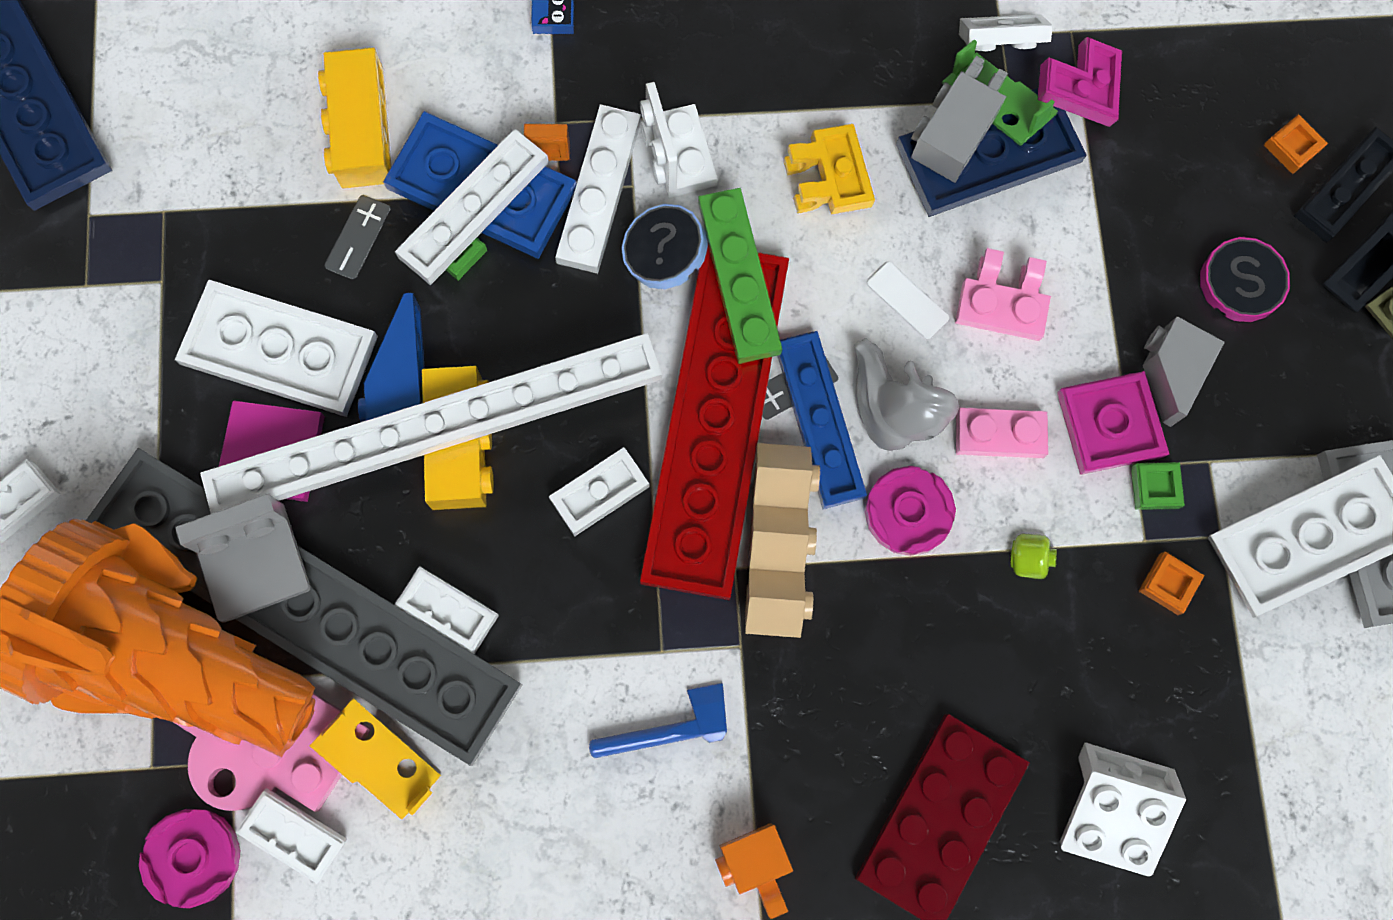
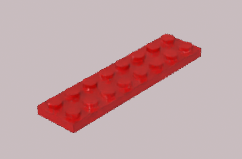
(709, 447)

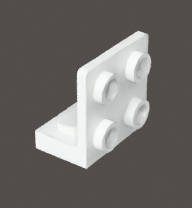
(678, 146)
(1123, 810)

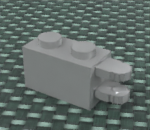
(959, 122)

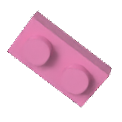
(1001, 433)

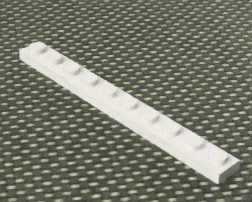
(434, 424)

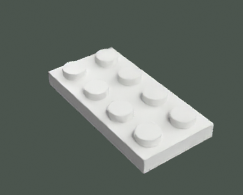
(277, 348)
(1310, 537)

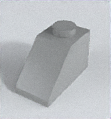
(1178, 366)

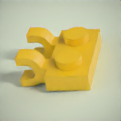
(841, 168)

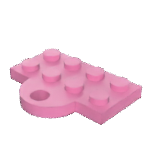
(298, 773)

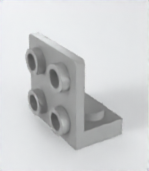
(247, 556)

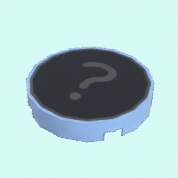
(664, 246)

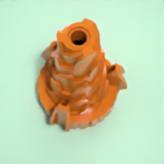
(105, 632)

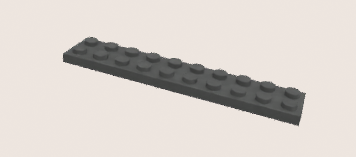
(335, 624)

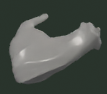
(895, 411)

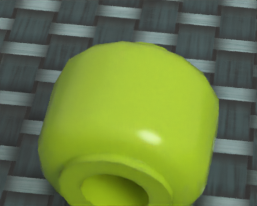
(1032, 556)

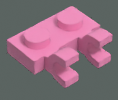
(1004, 308)

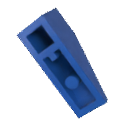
(397, 368)

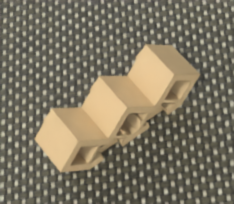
(780, 540)

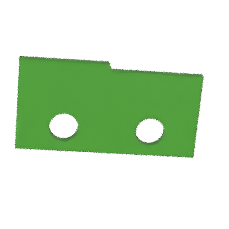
(1019, 101)

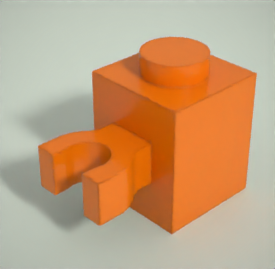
(756, 862)

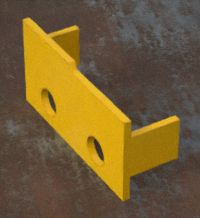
(375, 760)

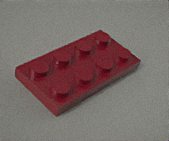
(942, 821)

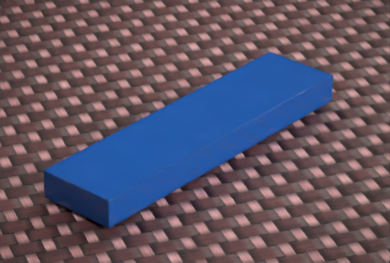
(821, 419)

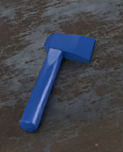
(709, 724)

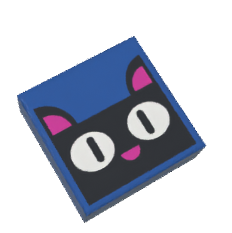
(553, 16)

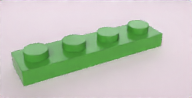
(739, 276)

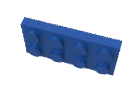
(444, 155)

